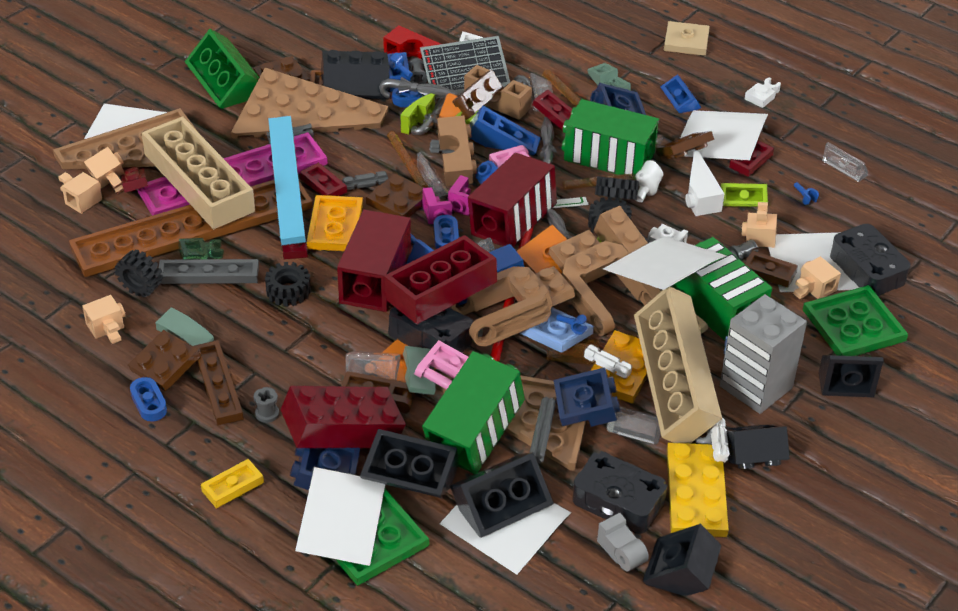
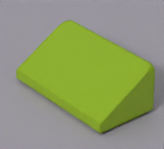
(744, 194)

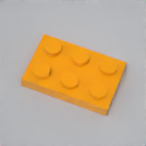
(333, 222)
(628, 350)

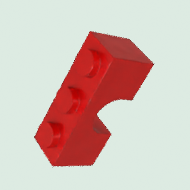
(407, 41)

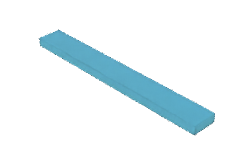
(286, 181)

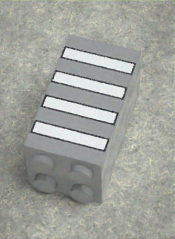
(762, 353)

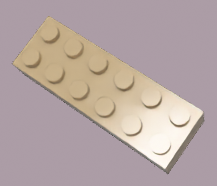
(198, 172)
(677, 367)

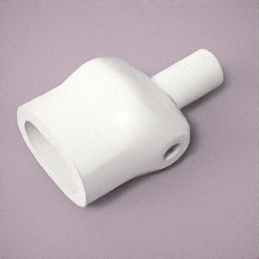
(649, 179)

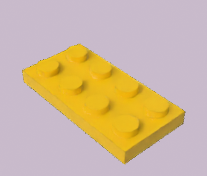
(696, 489)

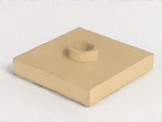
(686, 38)

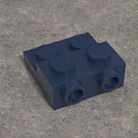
(617, 98)
(587, 398)
(333, 459)

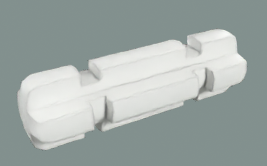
(608, 361)
(720, 441)

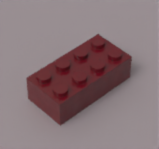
(440, 279)
(339, 415)

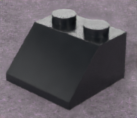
(849, 375)
(758, 444)
(683, 561)

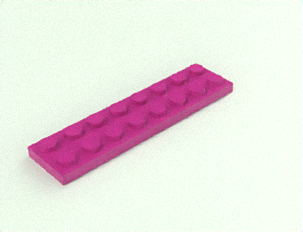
(253, 166)

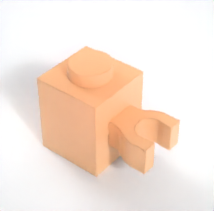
(106, 168)
(80, 191)
(761, 227)
(817, 278)
(104, 318)

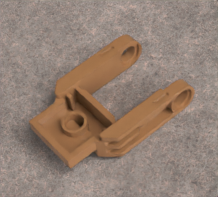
(582, 262)
(535, 299)

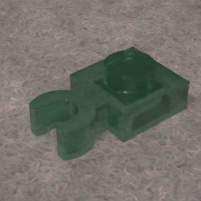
(198, 249)

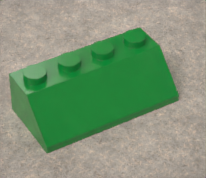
(222, 70)

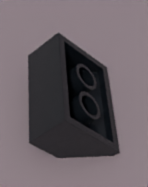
(355, 72)
(411, 463)
(502, 494)

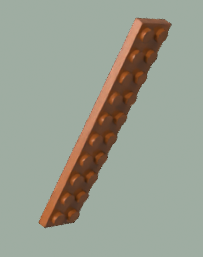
(162, 231)

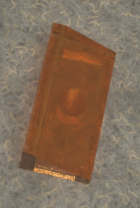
(574, 354)

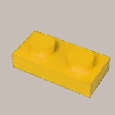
(232, 483)

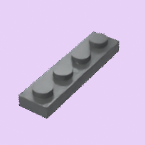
(209, 271)

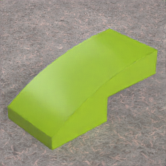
(416, 111)

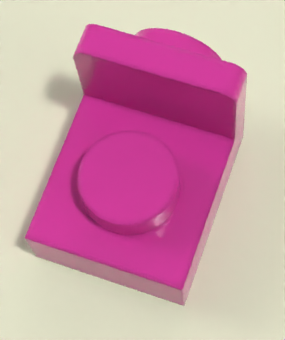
(459, 195)
(433, 207)

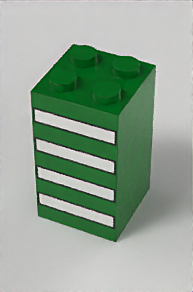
(609, 138)
(722, 288)
(476, 409)

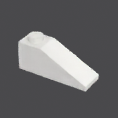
(704, 191)

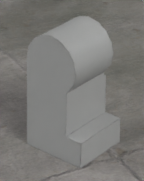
(621, 543)

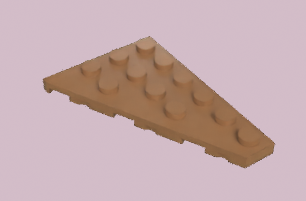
(306, 103)
(125, 141)
(563, 441)

